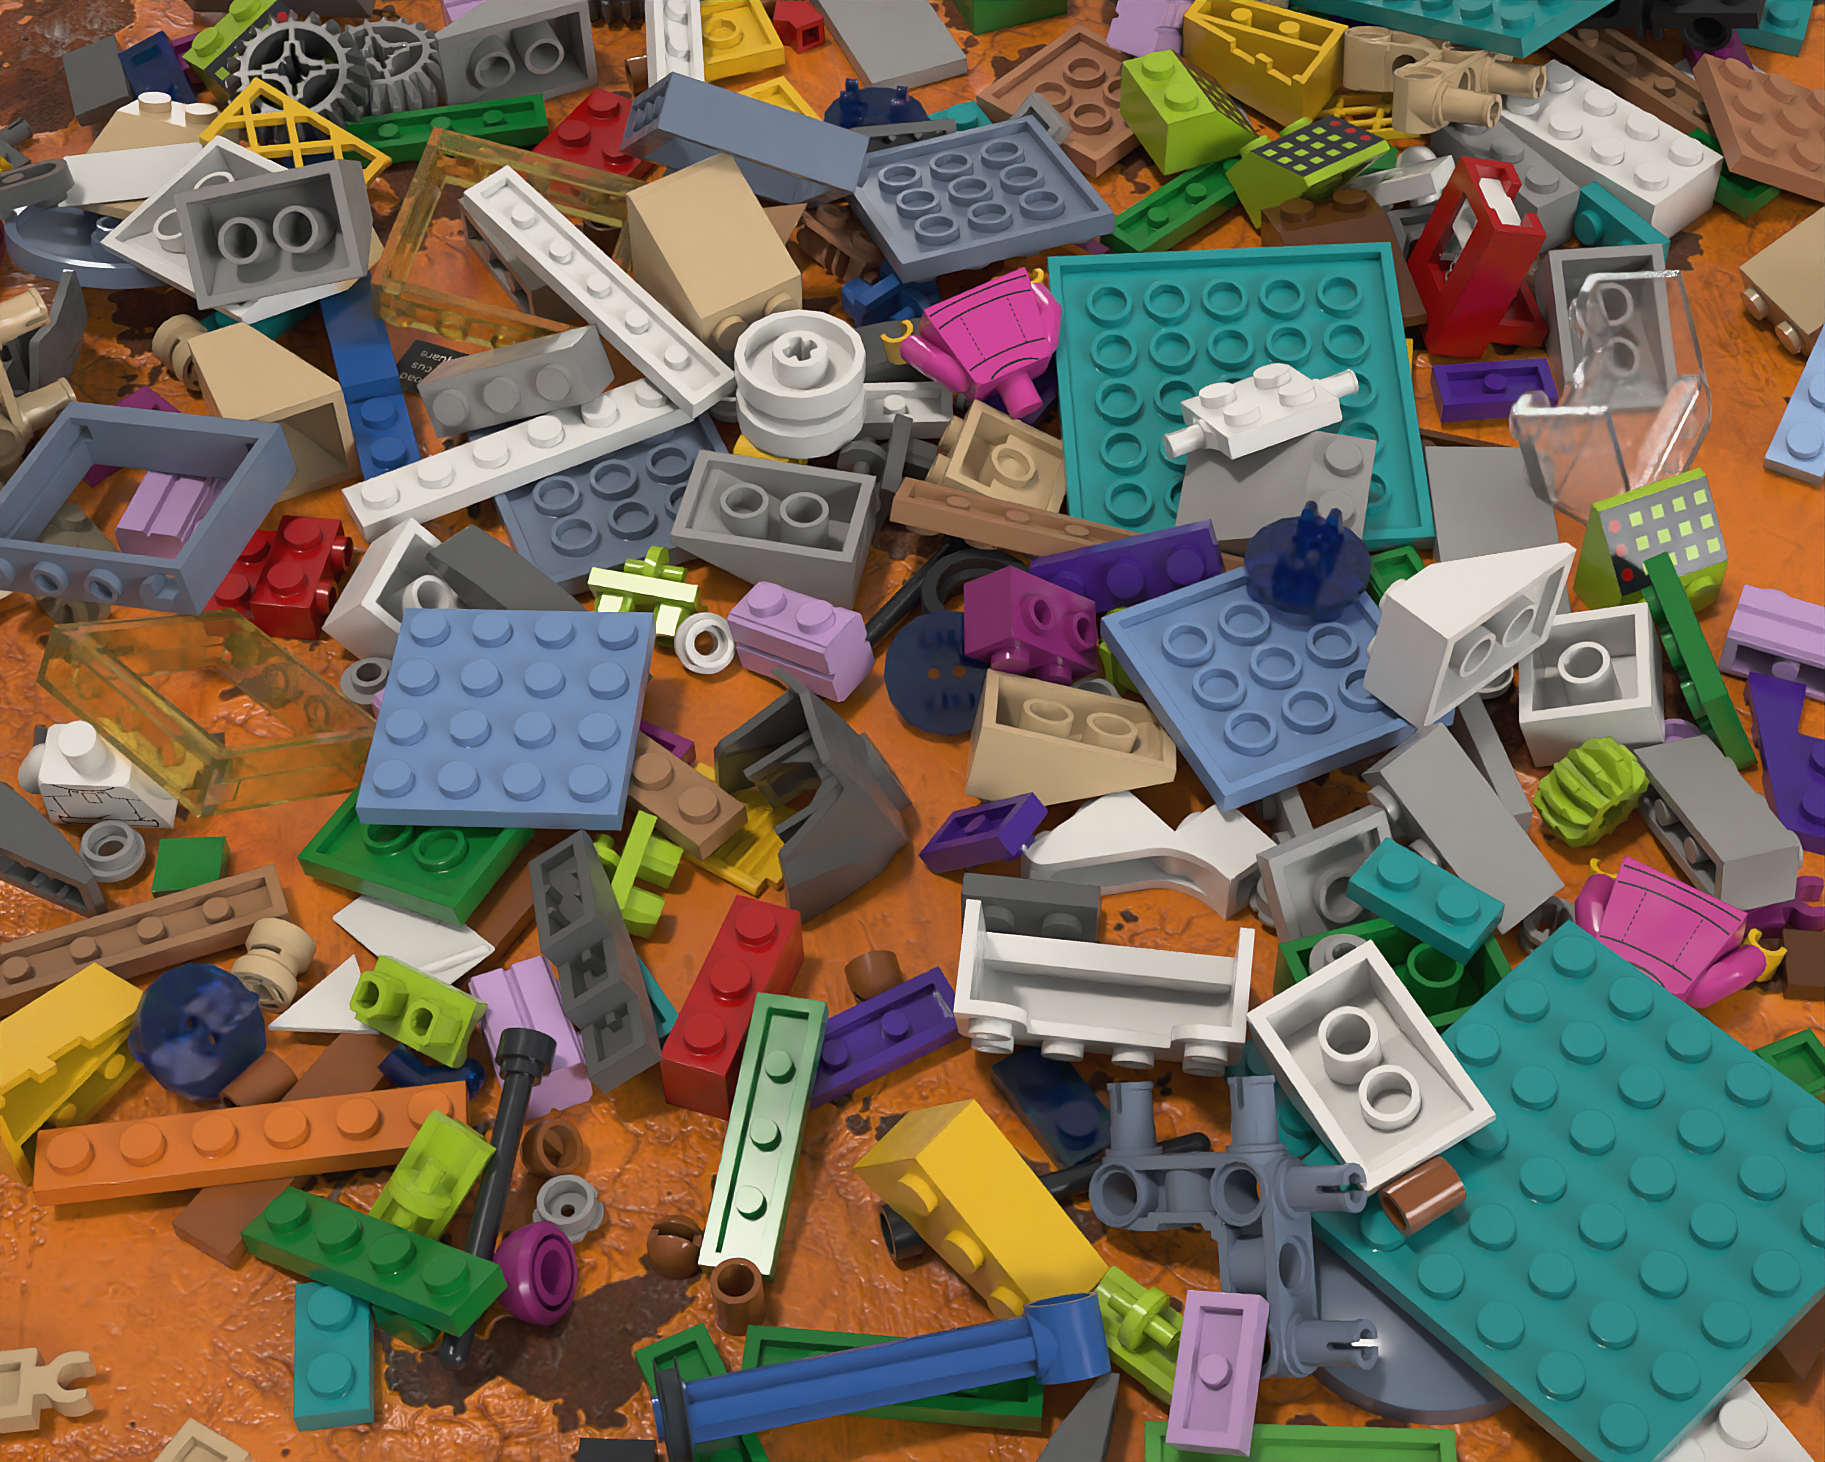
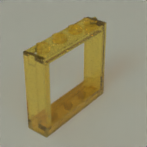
(564, 184)
(98, 677)

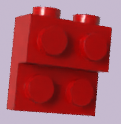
(288, 577)

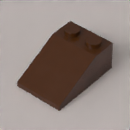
(1342, 219)

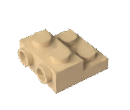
(1000, 459)

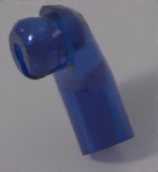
(408, 1070)

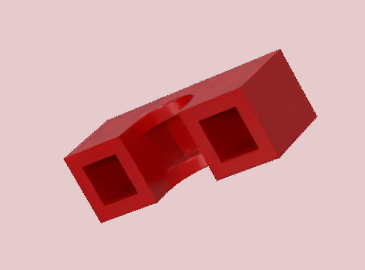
(752, 953)

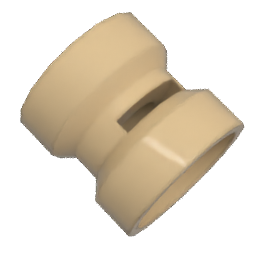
(172, 348)
(273, 960)

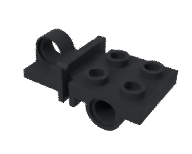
(1701, 23)

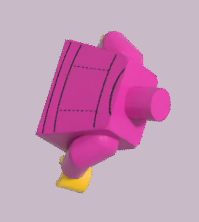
(986, 341)
(1673, 932)

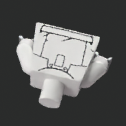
(91, 781)

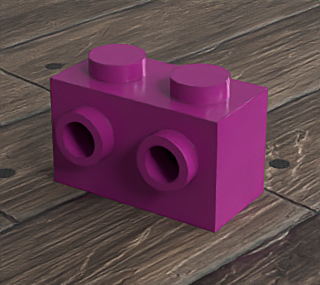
(1030, 627)

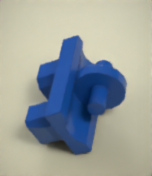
(888, 298)

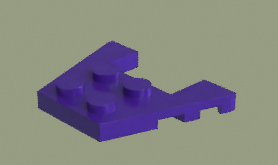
(1790, 760)

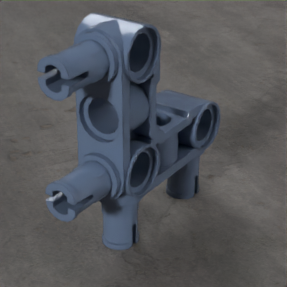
(1261, 1240)

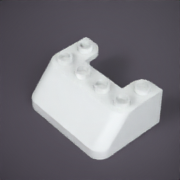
(1102, 999)

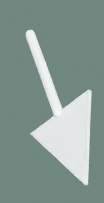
(327, 1004)

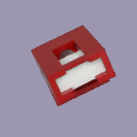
(1476, 263)

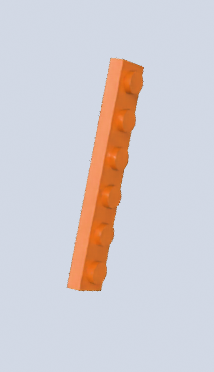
(237, 1143)

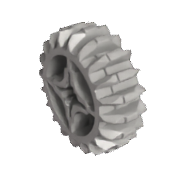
(401, 66)

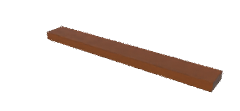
(349, 1067)

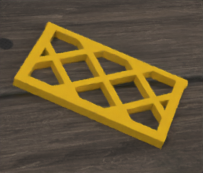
(292, 113)

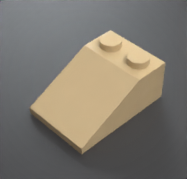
(151, 123)
(1062, 743)

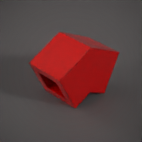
(798, 25)

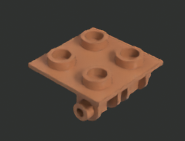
(840, 243)

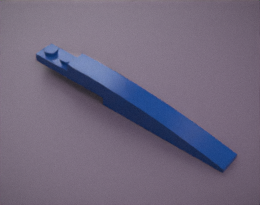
(366, 373)

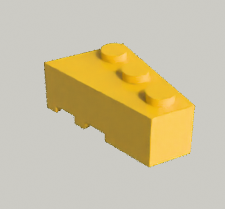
(1266, 55)
(63, 1061)
(980, 1207)

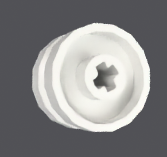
(800, 384)

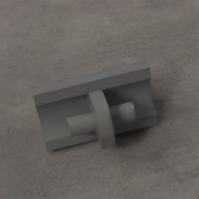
(890, 462)

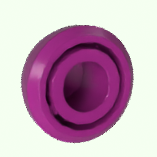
(538, 1273)

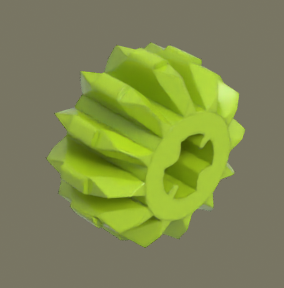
(1591, 791)

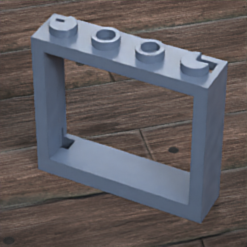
(776, 149)
(88, 434)

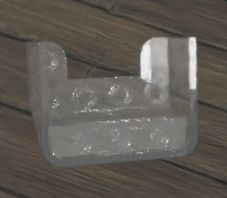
(1631, 405)

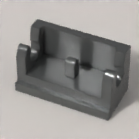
(97, 81)

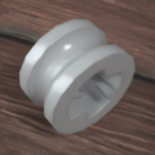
(1553, 912)

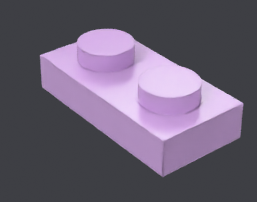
(1217, 1373)

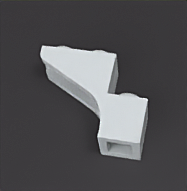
(1129, 848)

